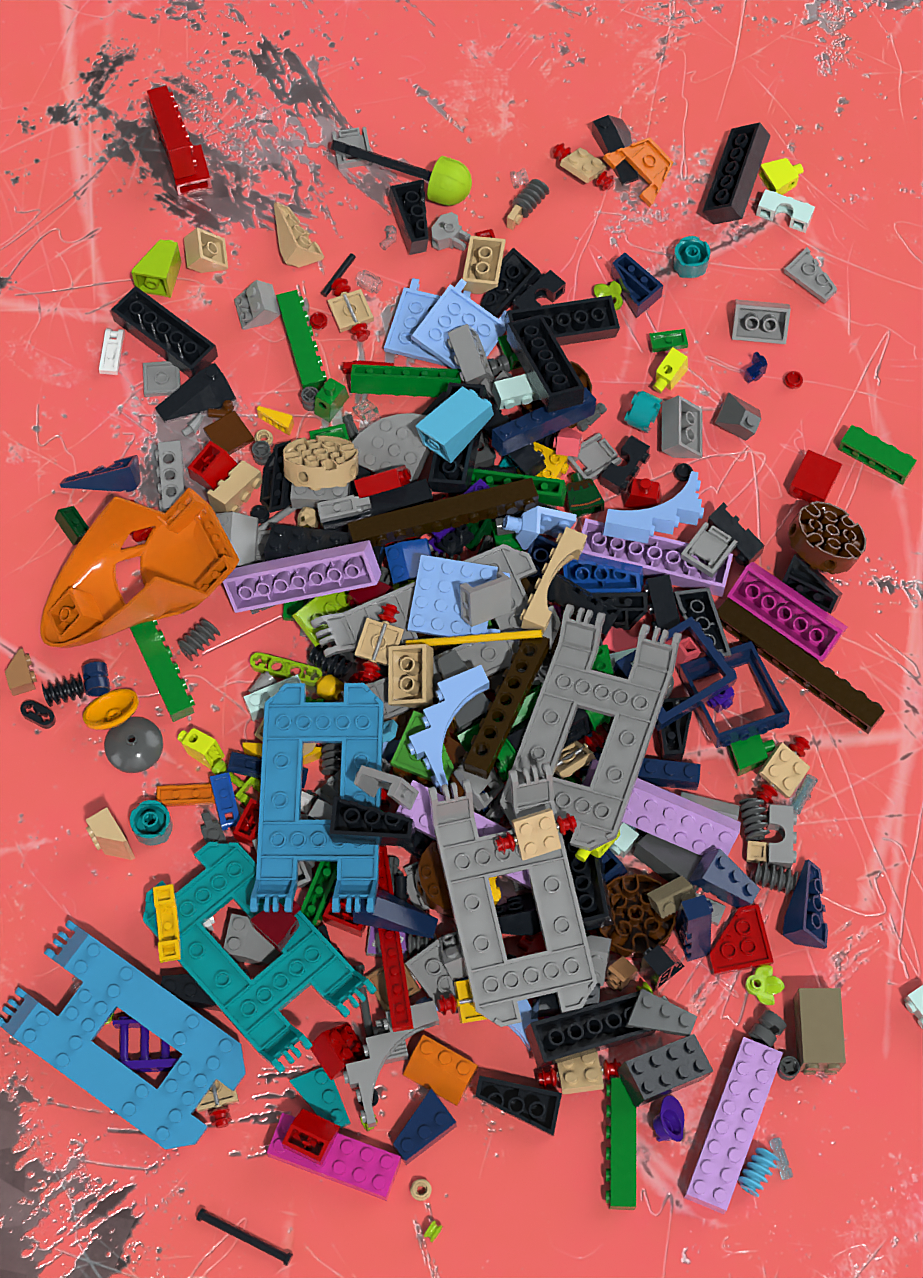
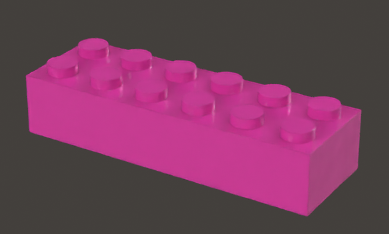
(787, 611)
(346, 1163)

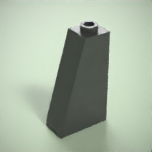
(474, 710)
(666, 858)

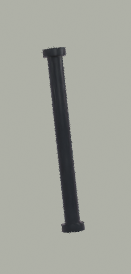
(286, 1258)

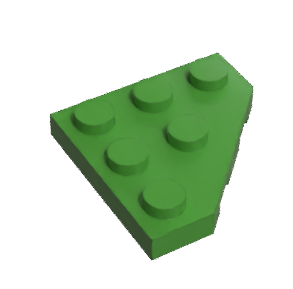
(405, 761)

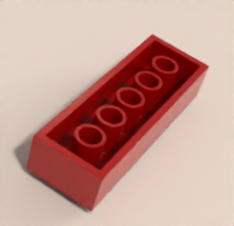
(172, 132)

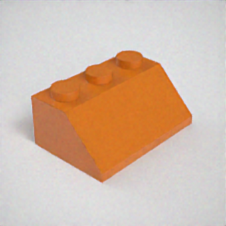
(440, 1070)

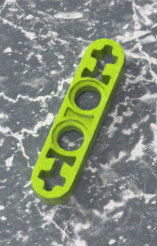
(287, 665)

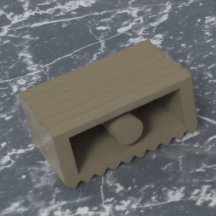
(668, 897)

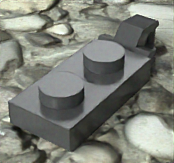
(212, 830)

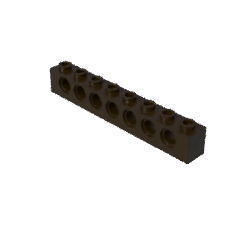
(482, 765)

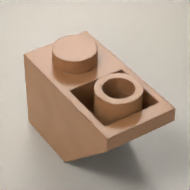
(18, 674)
(620, 974)

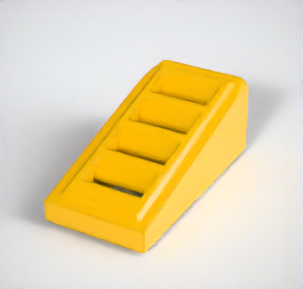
(279, 420)

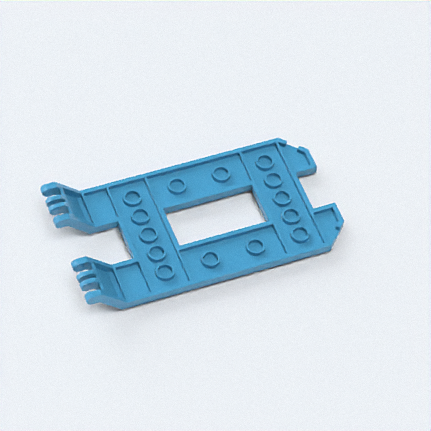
(281, 833)
(68, 1045)

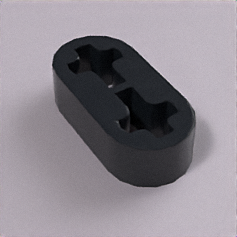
(35, 718)

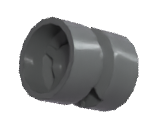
(769, 1027)

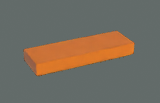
(185, 795)

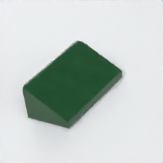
(71, 524)

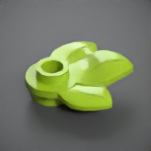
(613, 289)
(767, 985)

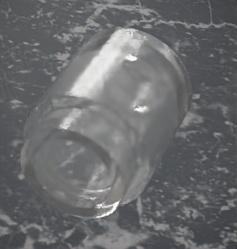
(369, 281)

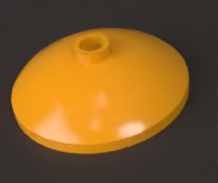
(111, 709)

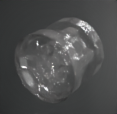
(519, 178)

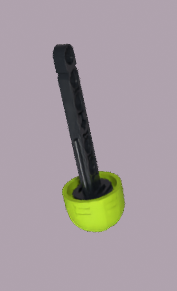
(448, 182)

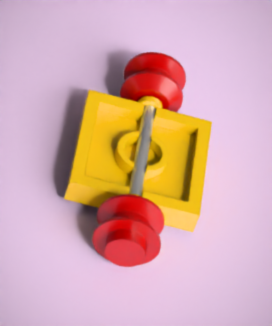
(462, 1001)

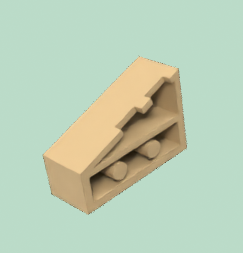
(235, 489)

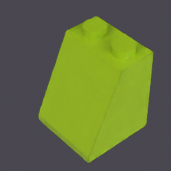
(158, 269)

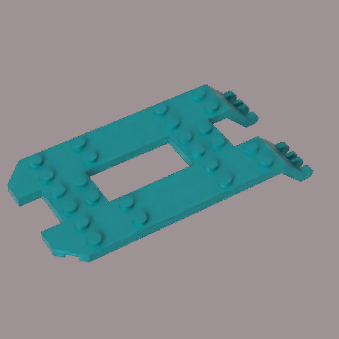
(255, 1003)

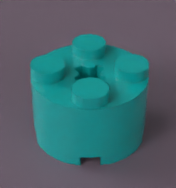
(691, 257)
(644, 411)
(141, 819)

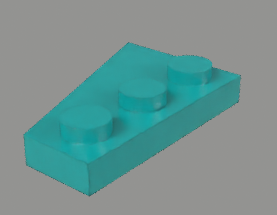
(322, 1096)

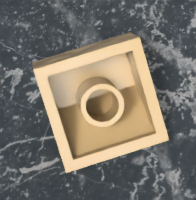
(205, 251)

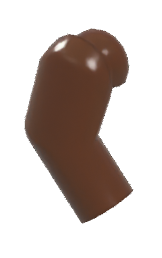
(223, 411)

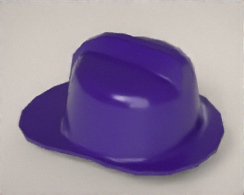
(670, 1120)

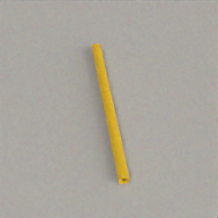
(477, 638)

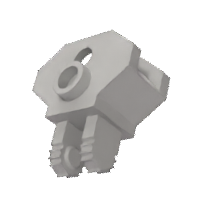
(448, 232)

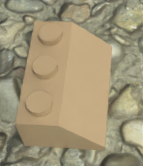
(483, 264)
(410, 676)
(108, 836)

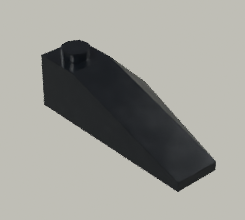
(611, 135)
(514, 278)
(198, 394)
(701, 607)
(518, 915)

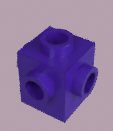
(722, 700)

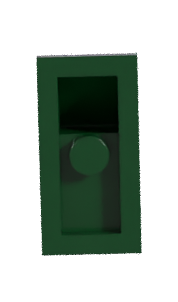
(479, 529)

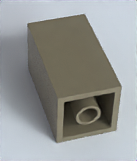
(819, 1030)

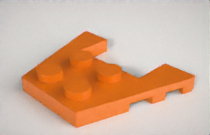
(648, 161)

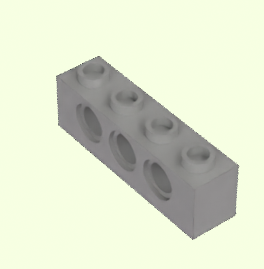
(170, 452)

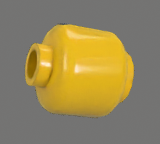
(329, 688)

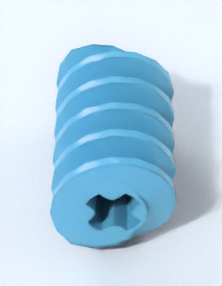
(757, 1170)

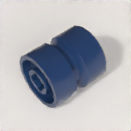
(96, 681)

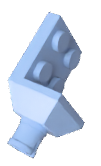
(538, 521)

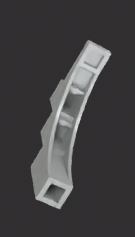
(379, 1047)

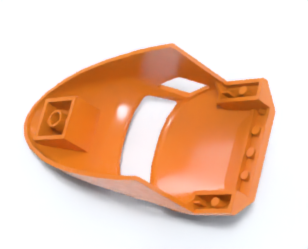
(178, 566)

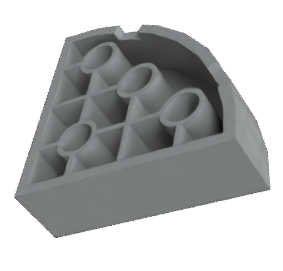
(391, 444)

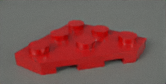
(742, 943)

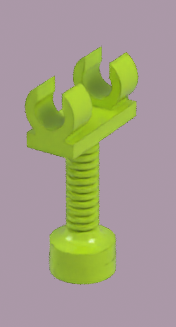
(221, 767)

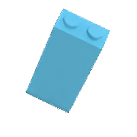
(454, 423)

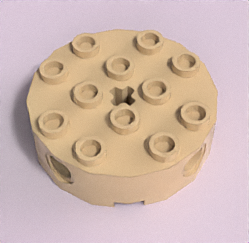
(320, 462)

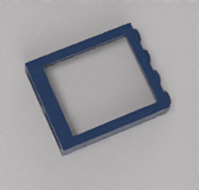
(741, 655)
(623, 667)

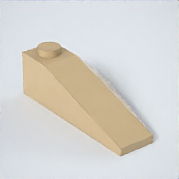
(294, 240)

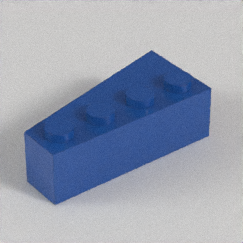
(604, 574)

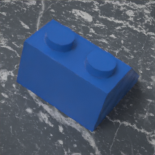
(405, 559)

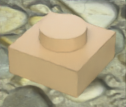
(515, 217)
(756, 852)

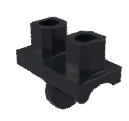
(455, 541)

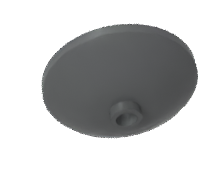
(136, 755)

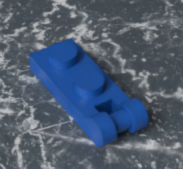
(225, 799)

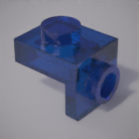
(757, 370)

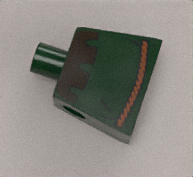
(583, 496)

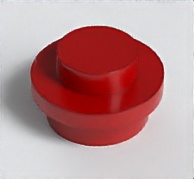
(318, 321)
(793, 380)

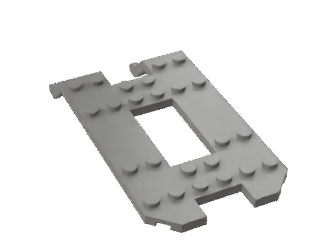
(492, 655)
(631, 702)
(469, 864)

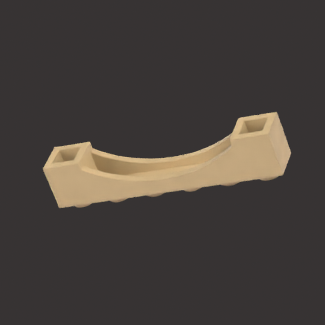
(569, 547)

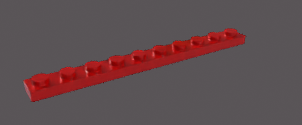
(393, 959)

